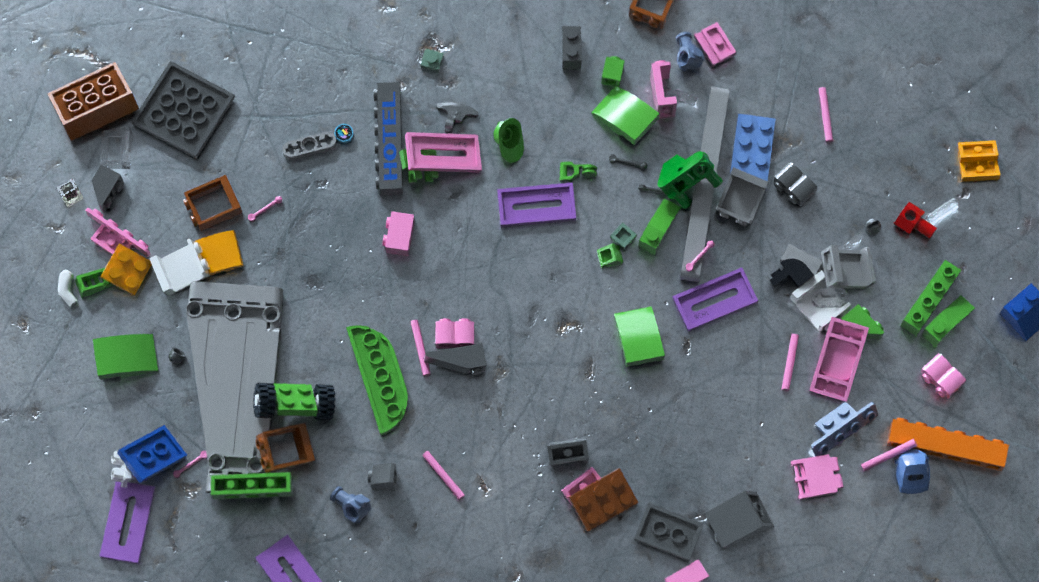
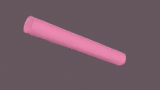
(825, 114)
(420, 347)
(790, 362)
(888, 455)
(443, 475)

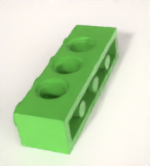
(930, 298)
(251, 485)

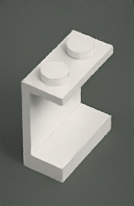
(180, 268)
(817, 316)

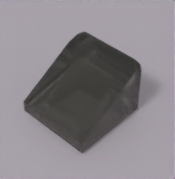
(70, 193)

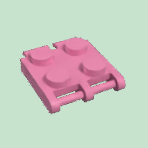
(817, 476)

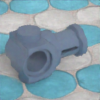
(689, 55)
(353, 505)

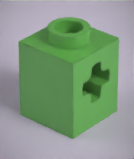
(612, 71)

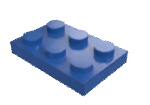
(152, 454)

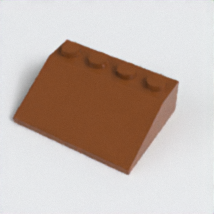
(93, 101)

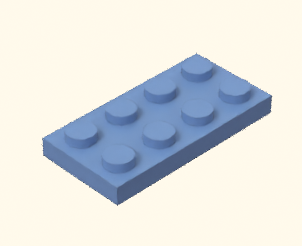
(753, 145)

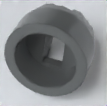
(875, 229)
(176, 355)

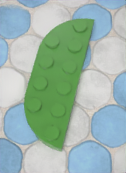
(380, 376)

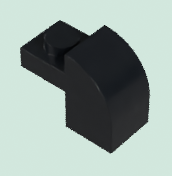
(795, 268)

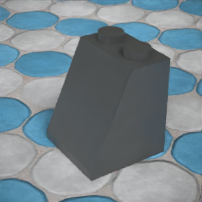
(738, 519)

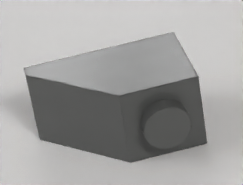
(383, 476)

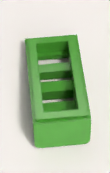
(91, 289)

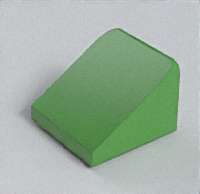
(610, 255)

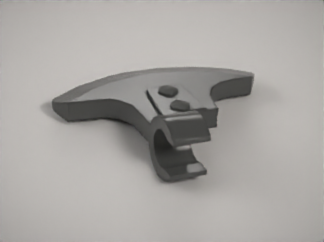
(456, 113)

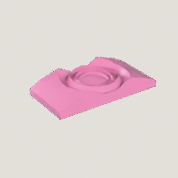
(839, 359)

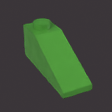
(659, 226)
(947, 321)

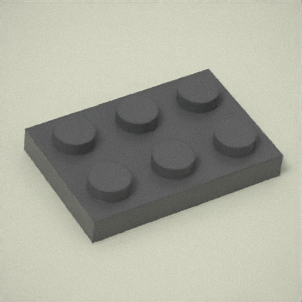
(668, 532)

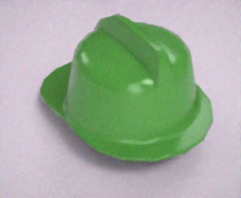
(510, 139)

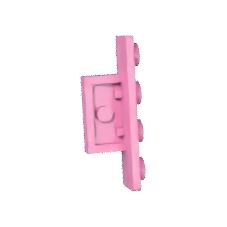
(109, 236)

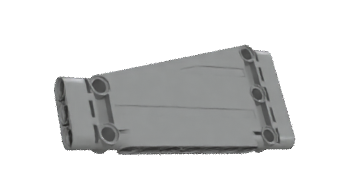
(228, 363)

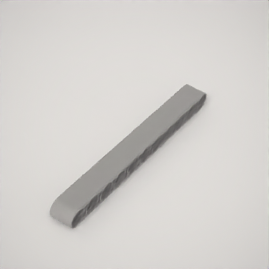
(704, 190)

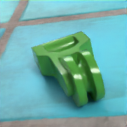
(588, 171)

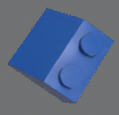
(1023, 312)

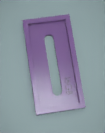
(532, 194)
(734, 280)
(132, 550)
(288, 550)

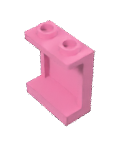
(664, 106)

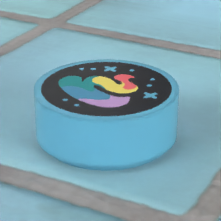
(344, 133)

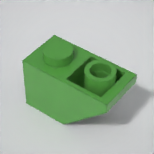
(861, 316)

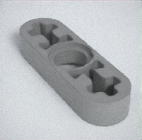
(321, 137)

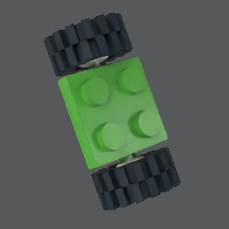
(294, 400)

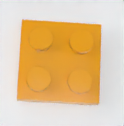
(126, 269)

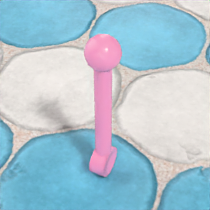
(251, 217)
(689, 267)
(203, 455)

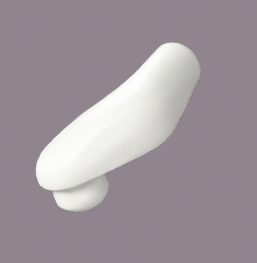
(64, 287)

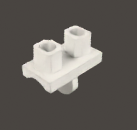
(120, 474)

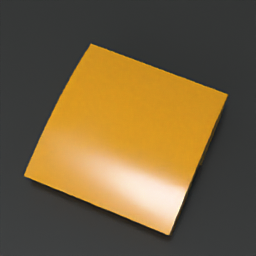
(978, 161)
(221, 252)

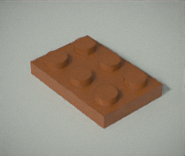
(603, 499)

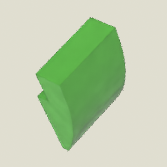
(626, 114)
(639, 336)
(125, 355)

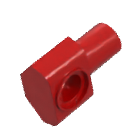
(918, 223)

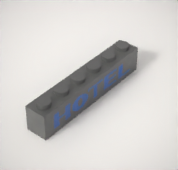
(389, 138)

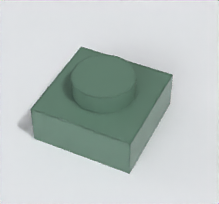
(432, 60)
(623, 236)

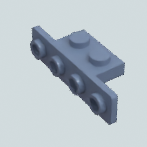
(840, 425)

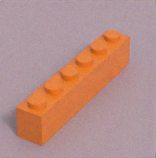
(949, 445)

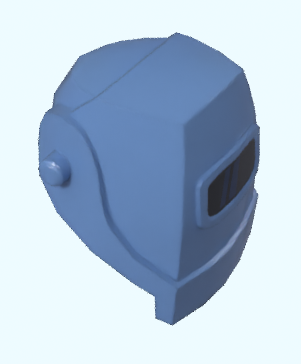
(913, 471)

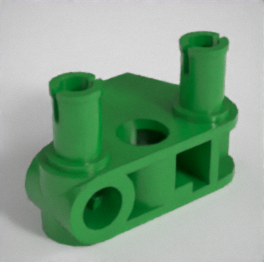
(689, 171)

